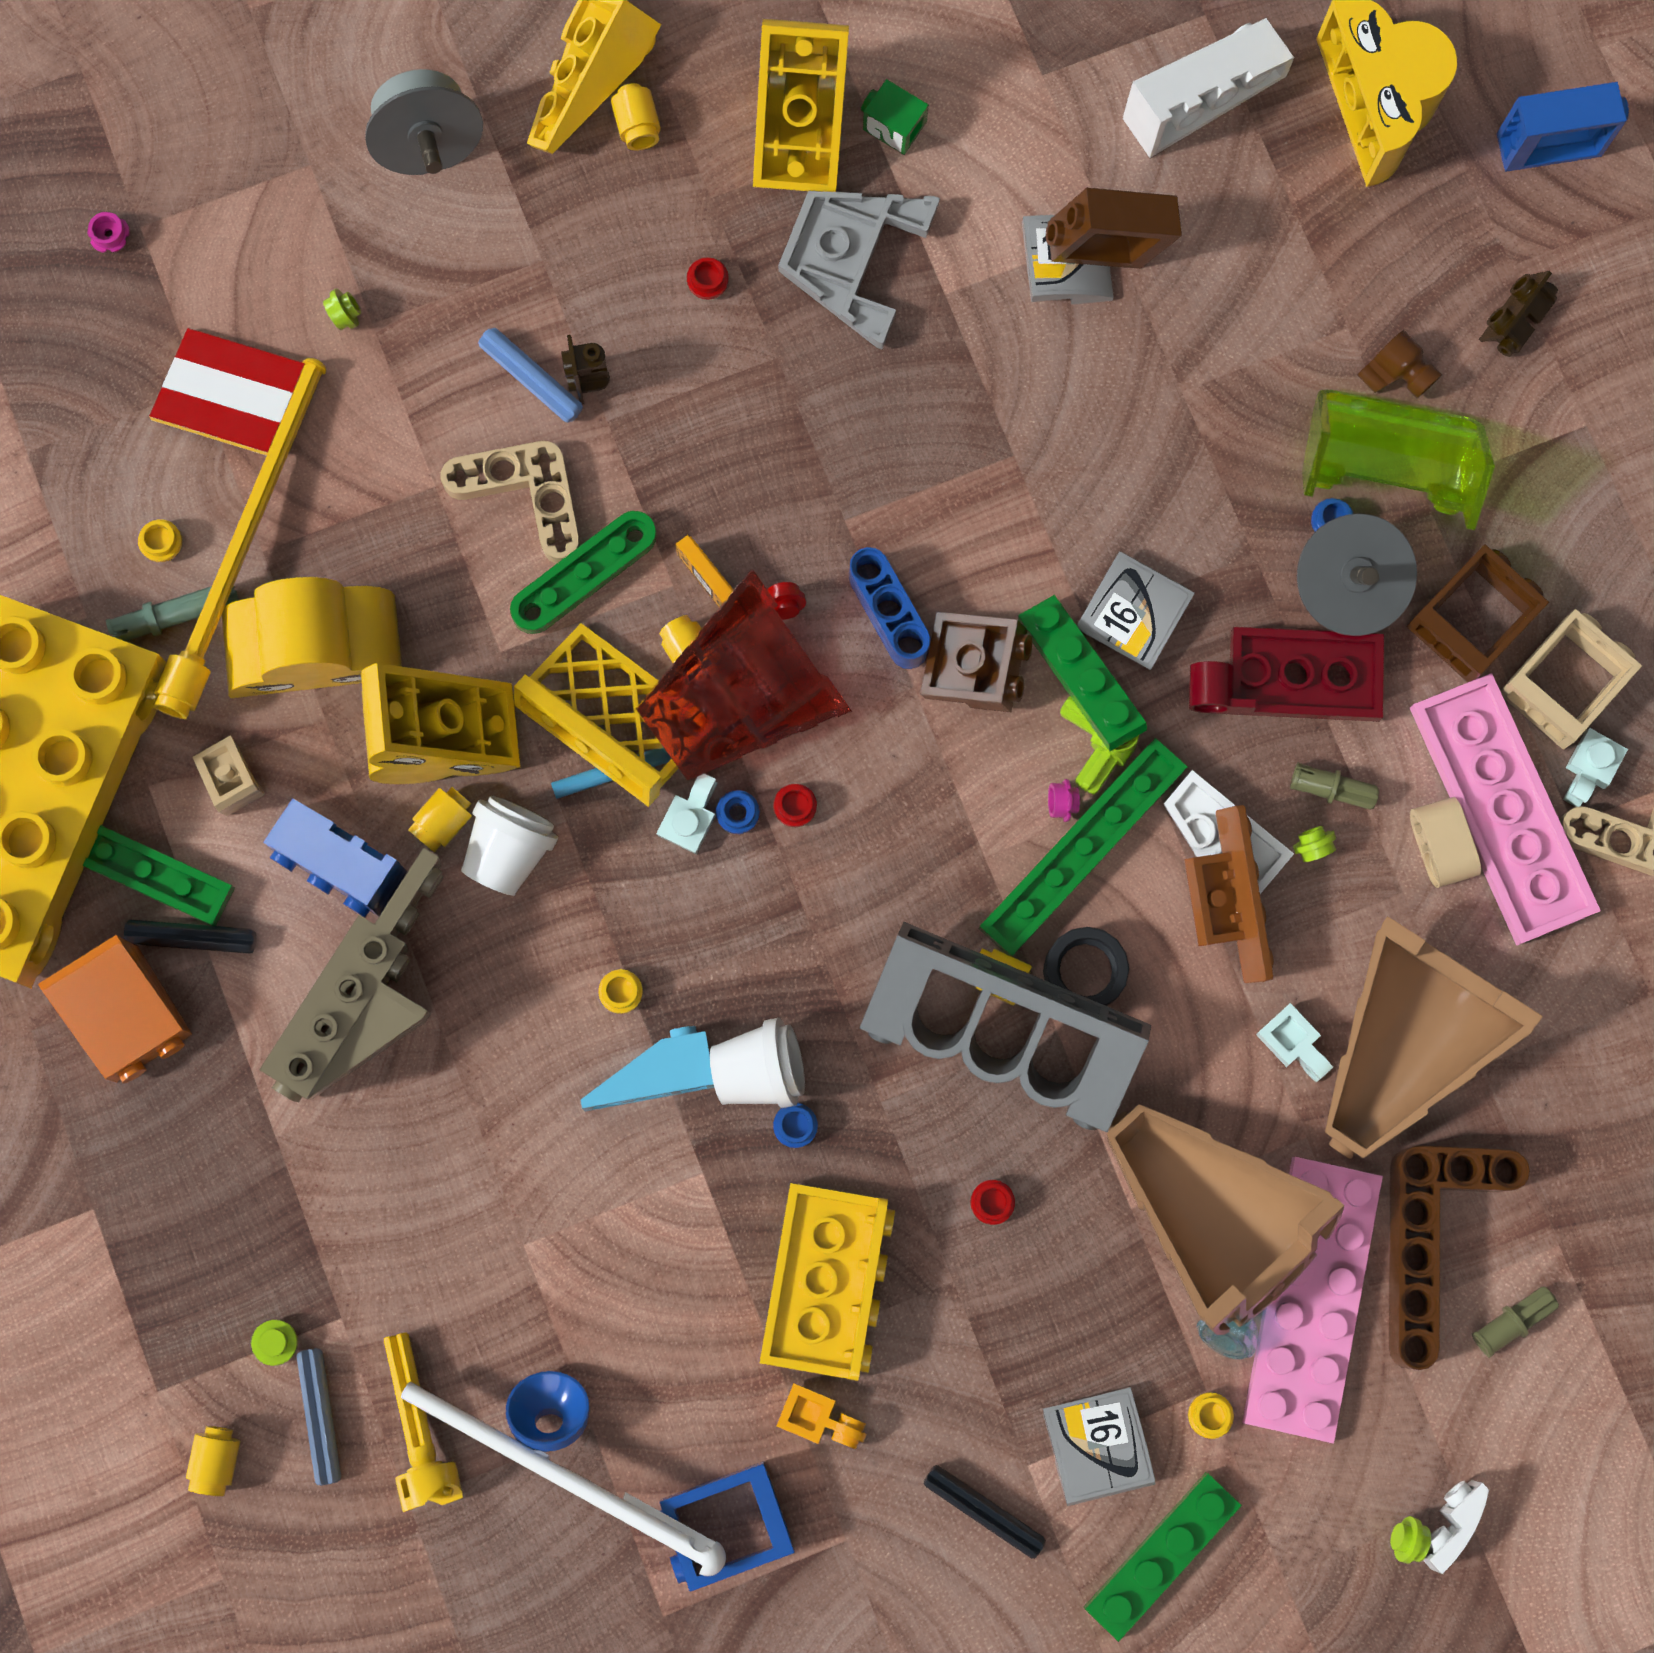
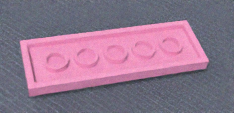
(1505, 808)
(1312, 1324)

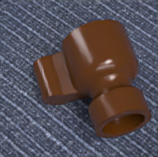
(1397, 361)

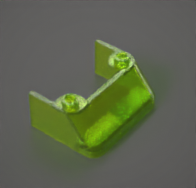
(1399, 448)

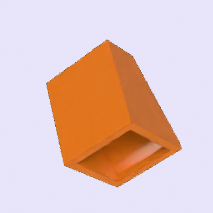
(117, 1009)

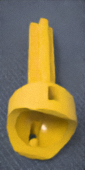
(427, 1477)

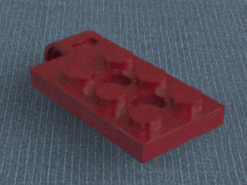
(1258, 686)

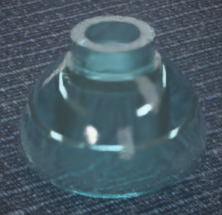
(1236, 1344)

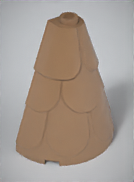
(1415, 1039)
(1220, 1214)

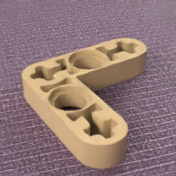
(524, 476)
(1641, 852)

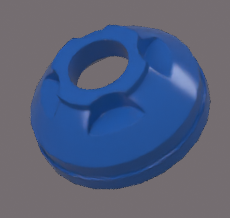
(545, 1395)

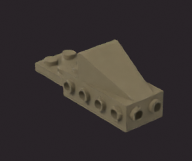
(372, 1013)

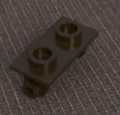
(1529, 297)
(585, 368)

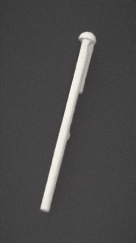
(629, 1509)

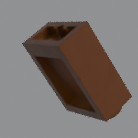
(1113, 228)
(1453, 646)

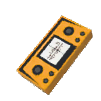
(703, 570)

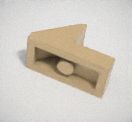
(227, 777)

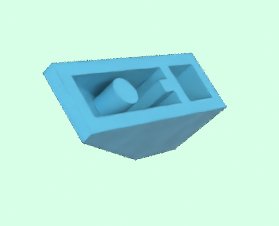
(663, 1070)

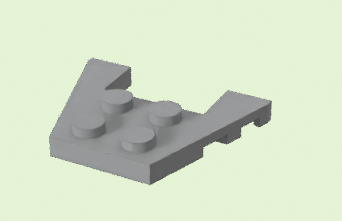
(835, 245)

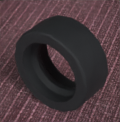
(1104, 942)

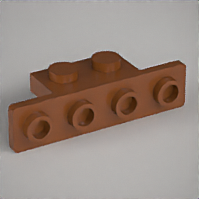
(1228, 896)

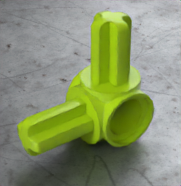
(1101, 761)

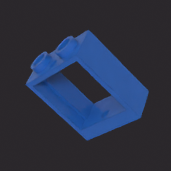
(1561, 126)
(771, 1512)

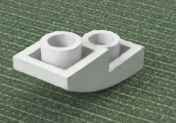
(1463, 1512)

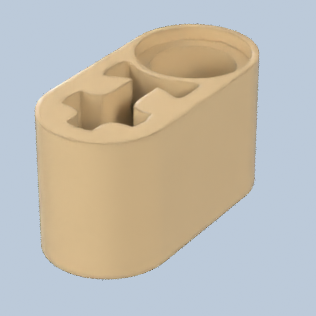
(1445, 842)

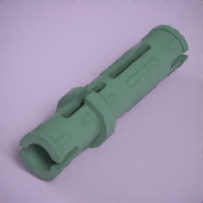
(161, 615)

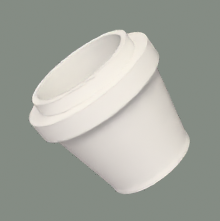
(506, 844)
(759, 1067)

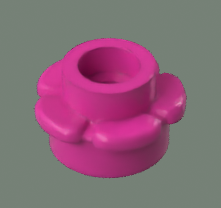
(106, 222)
(1063, 800)

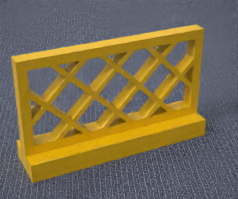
(581, 731)

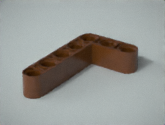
(1426, 1236)

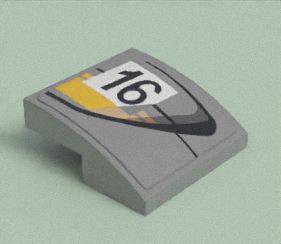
(1060, 280)
(1135, 610)
(1099, 1446)

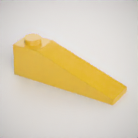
(602, 49)

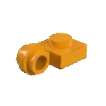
(809, 1414)

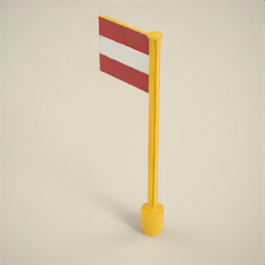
(249, 403)

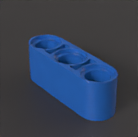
(883, 588)

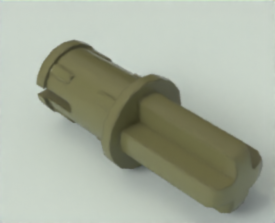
(1333, 786)
(1515, 1321)

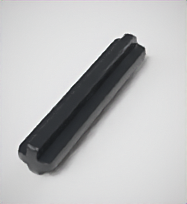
(190, 936)
(984, 1511)

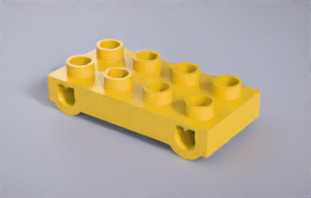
(66, 738)

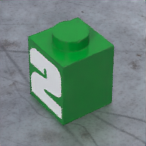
(894, 116)

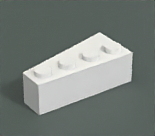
(1205, 85)

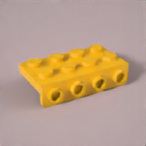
(826, 1282)

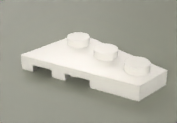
(1194, 813)

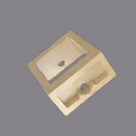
(1544, 710)

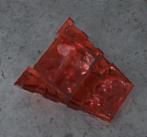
(737, 687)

